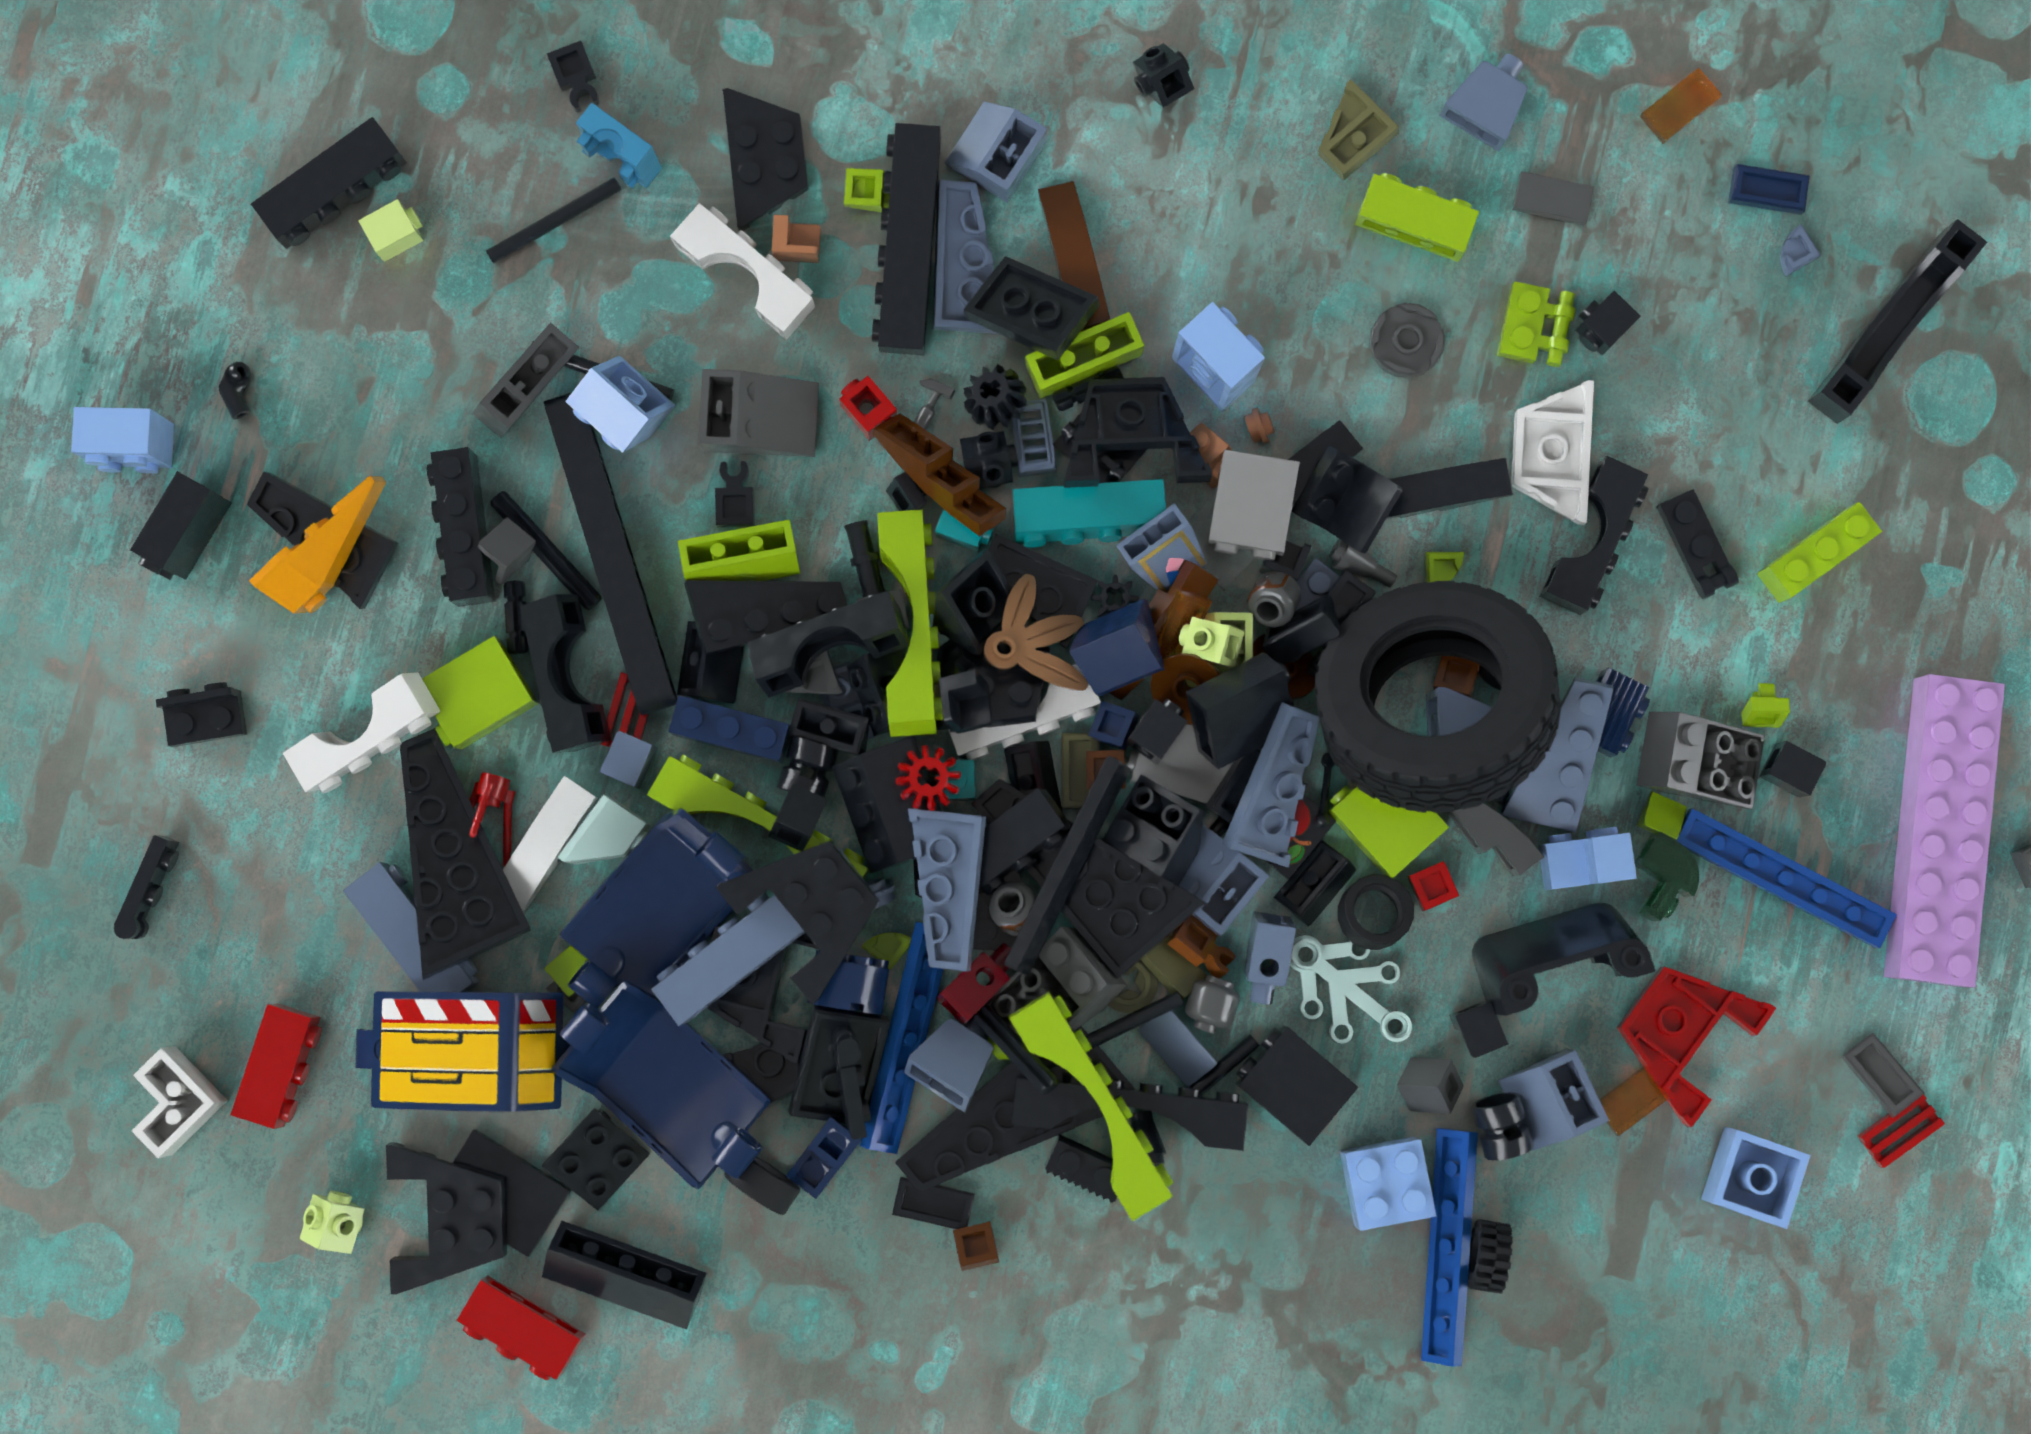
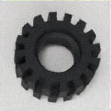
(1489, 1256)

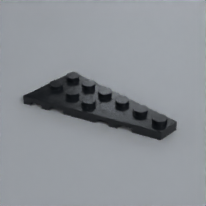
(457, 879)
(986, 1130)

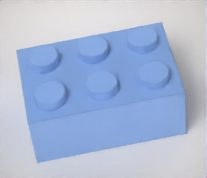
(1218, 355)

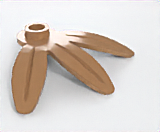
(1025, 641)

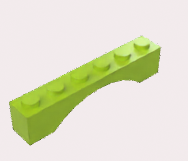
(911, 691)
(685, 788)
(1133, 1175)

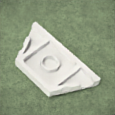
(1555, 451)

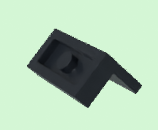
(710, 675)

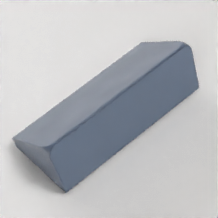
(1178, 1047)

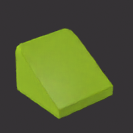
(1662, 815)

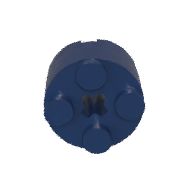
(857, 985)

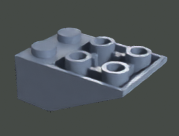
(1222, 880)

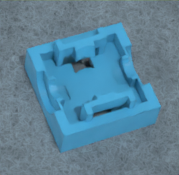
(614, 141)

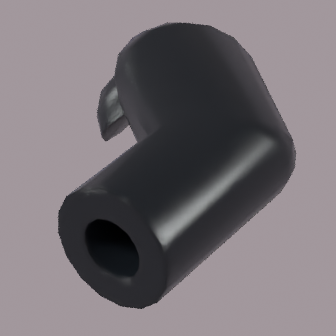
(232, 388)

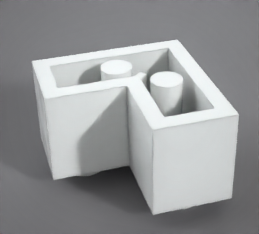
(183, 1097)

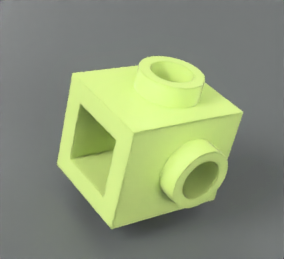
(332, 1222)

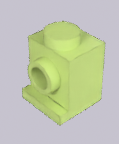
(1222, 641)

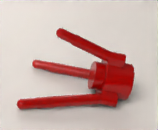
(490, 792)

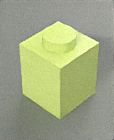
(392, 229)

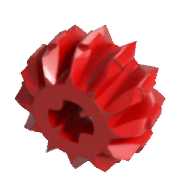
(930, 765)

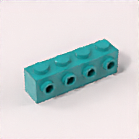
(1085, 512)

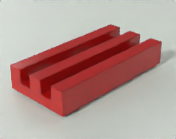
(615, 708)
(1927, 1111)

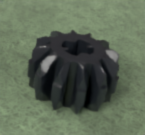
(995, 397)

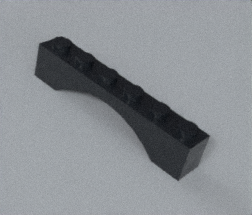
(1896, 320)
(1213, 1121)

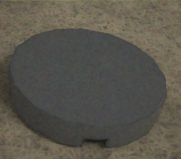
(1407, 340)

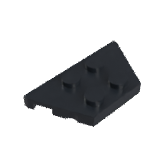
(764, 155)

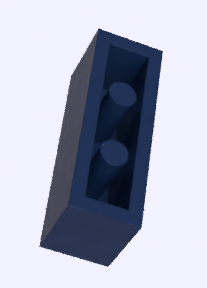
(730, 729)

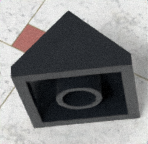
(972, 604)

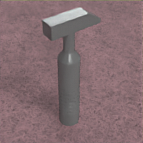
(927, 411)

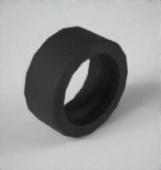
(1399, 896)
(766, 1186)

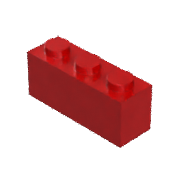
(277, 1066)
(520, 1328)

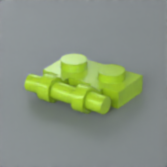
(1524, 324)

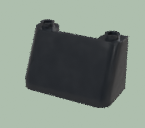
(1512, 956)

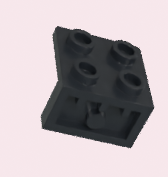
(1347, 499)

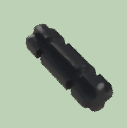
(1066, 397)
(515, 592)

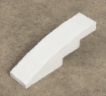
(545, 839)

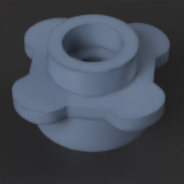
(882, 889)

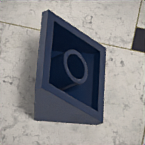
(1118, 648)

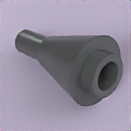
(1362, 564)

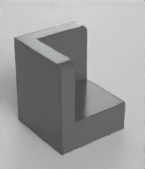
(508, 548)
(1430, 1085)

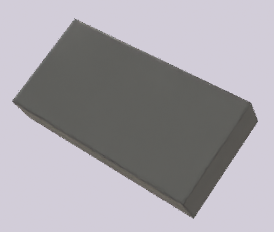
(1553, 198)
(1882, 1075)

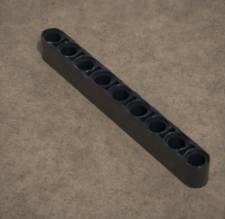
(612, 558)

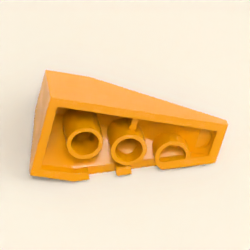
(308, 570)

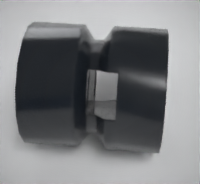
(810, 755)
(1503, 1131)

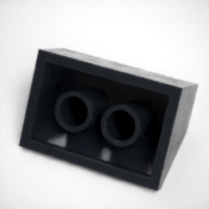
(876, 803)

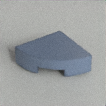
(1797, 251)

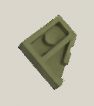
(1355, 132)

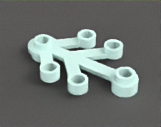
(1342, 985)

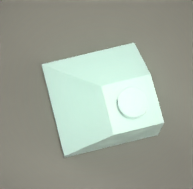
(605, 834)

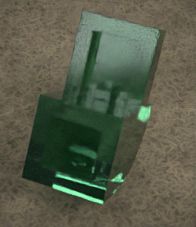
(1673, 869)

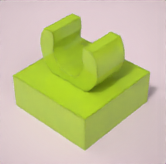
(1765, 709)

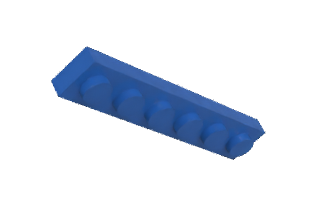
(1785, 879)
(906, 1033)
(1449, 1247)

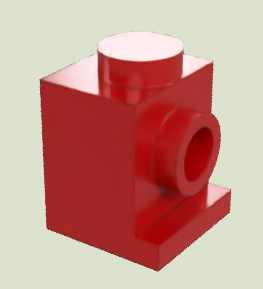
(863, 392)

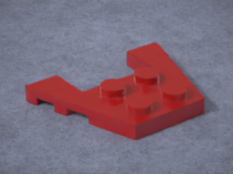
(1672, 1023)

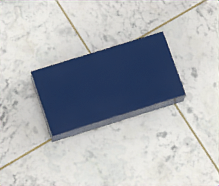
(1769, 189)

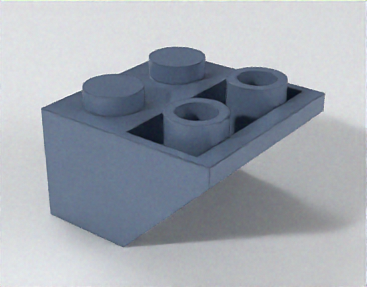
(998, 149)
(1556, 1098)

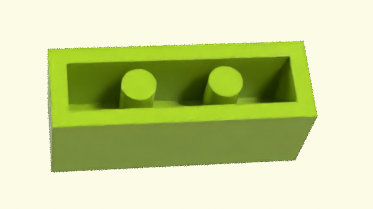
(1417, 216)
(1090, 353)
(1819, 552)
(741, 554)

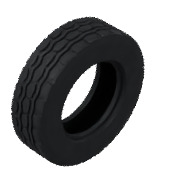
(1452, 768)

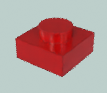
(1433, 886)

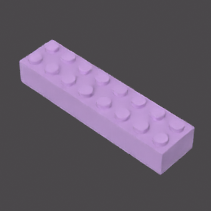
(1944, 830)

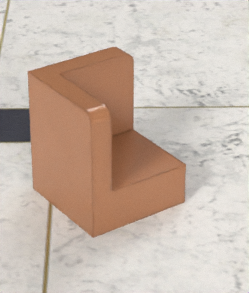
(795, 241)

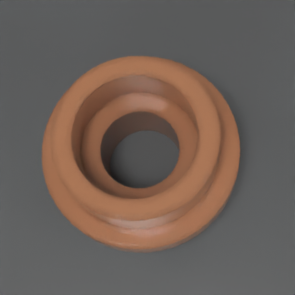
(1259, 426)

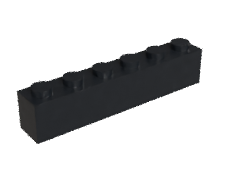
(908, 239)

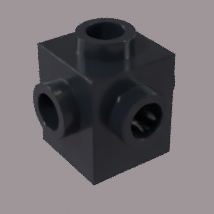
(1162, 75)
(989, 458)

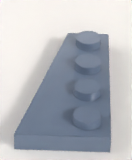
(961, 255)
(1559, 785)
(1270, 799)
(949, 875)

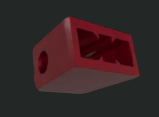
(965, 995)

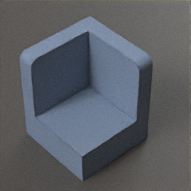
(628, 759)

